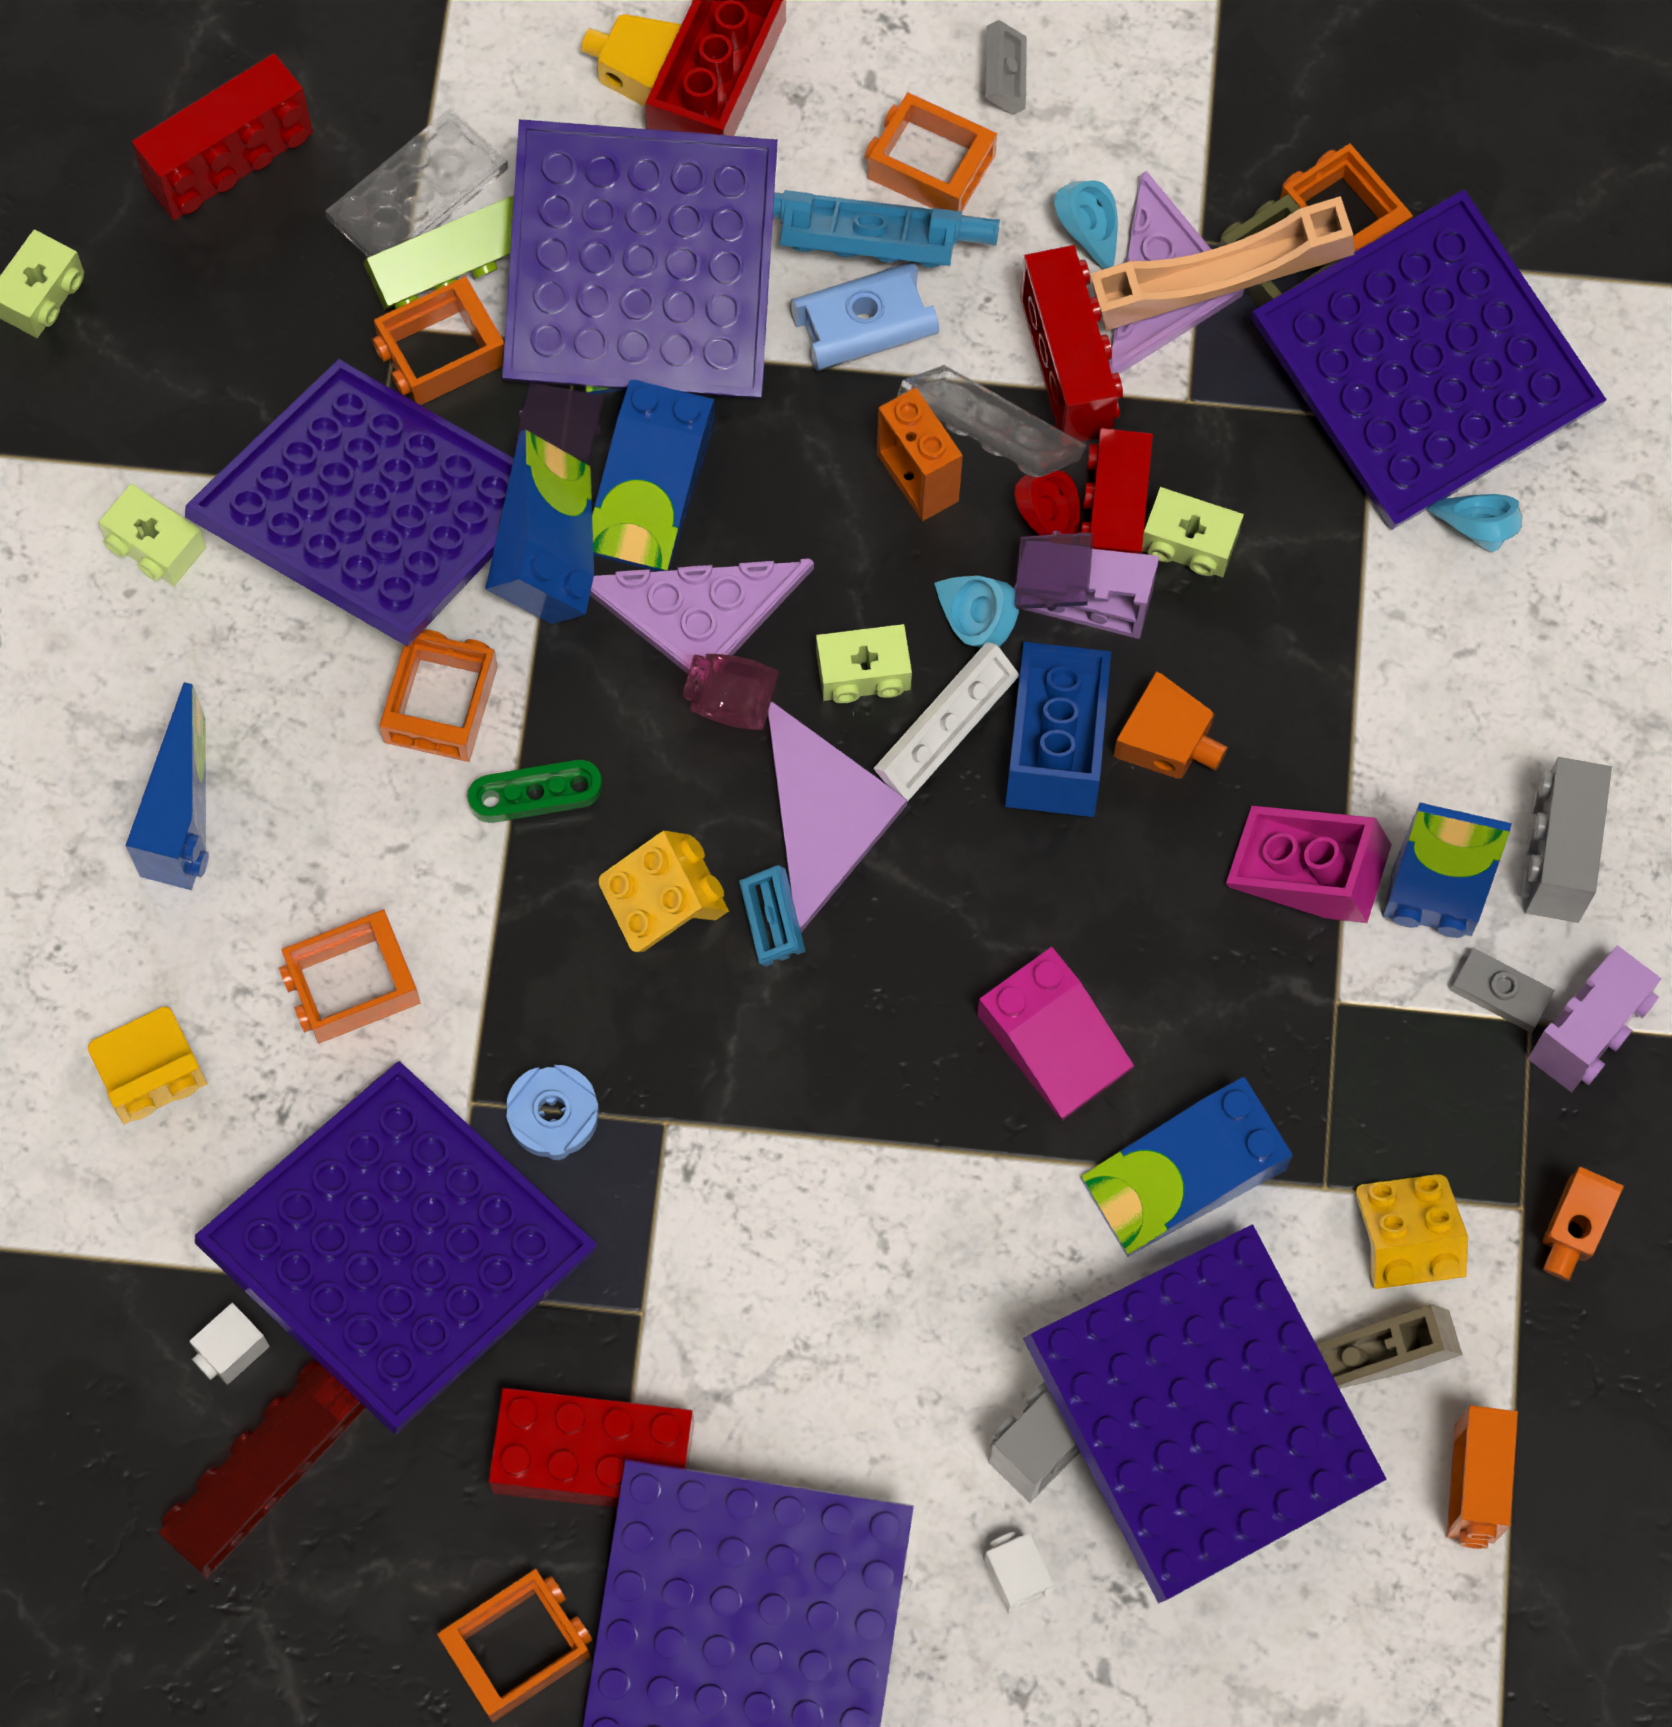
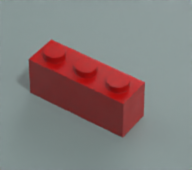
(1119, 490)

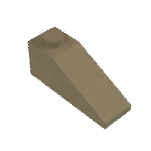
(1392, 1346)

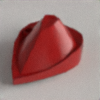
(1049, 503)

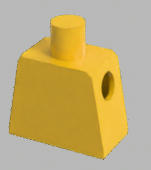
(631, 53)

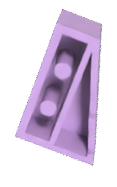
(1117, 593)
(1596, 1020)

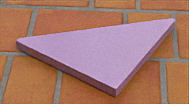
(1161, 234)
(699, 605)
(827, 810)

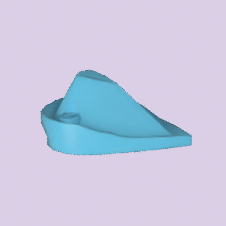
(1090, 218)
(1483, 517)
(978, 608)

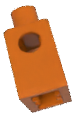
(1168, 731)
(1588, 1204)

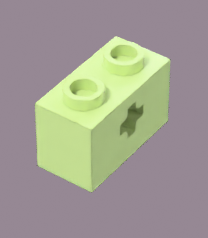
(38, 283)
(1177, 516)
(151, 535)
(880, 648)

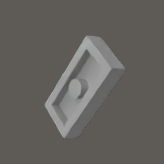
(1005, 67)
(1502, 990)

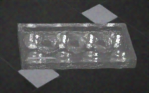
(418, 186)
(995, 422)

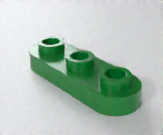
(552, 779)

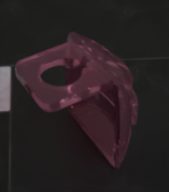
(731, 690)

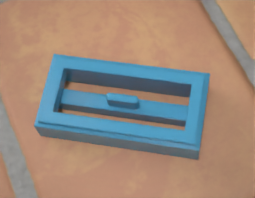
(788, 913)

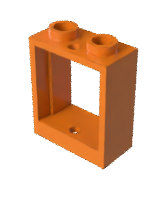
(1362, 179)
(920, 185)
(424, 312)
(917, 444)
(427, 734)
(334, 943)
(1482, 1476)
(550, 1596)

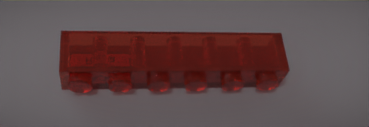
(260, 1469)

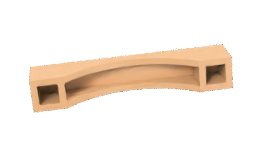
(1287, 247)

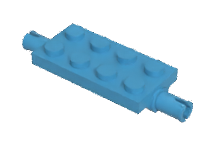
(877, 228)

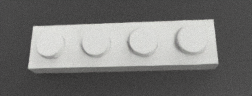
(947, 721)

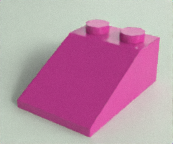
(1311, 861)
(1054, 1033)

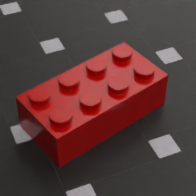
(714, 65)
(223, 137)
(1069, 342)
(579, 1445)

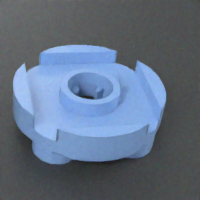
(555, 1137)

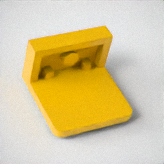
(661, 889)
(146, 1065)
(1413, 1231)

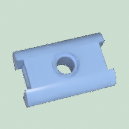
(844, 337)

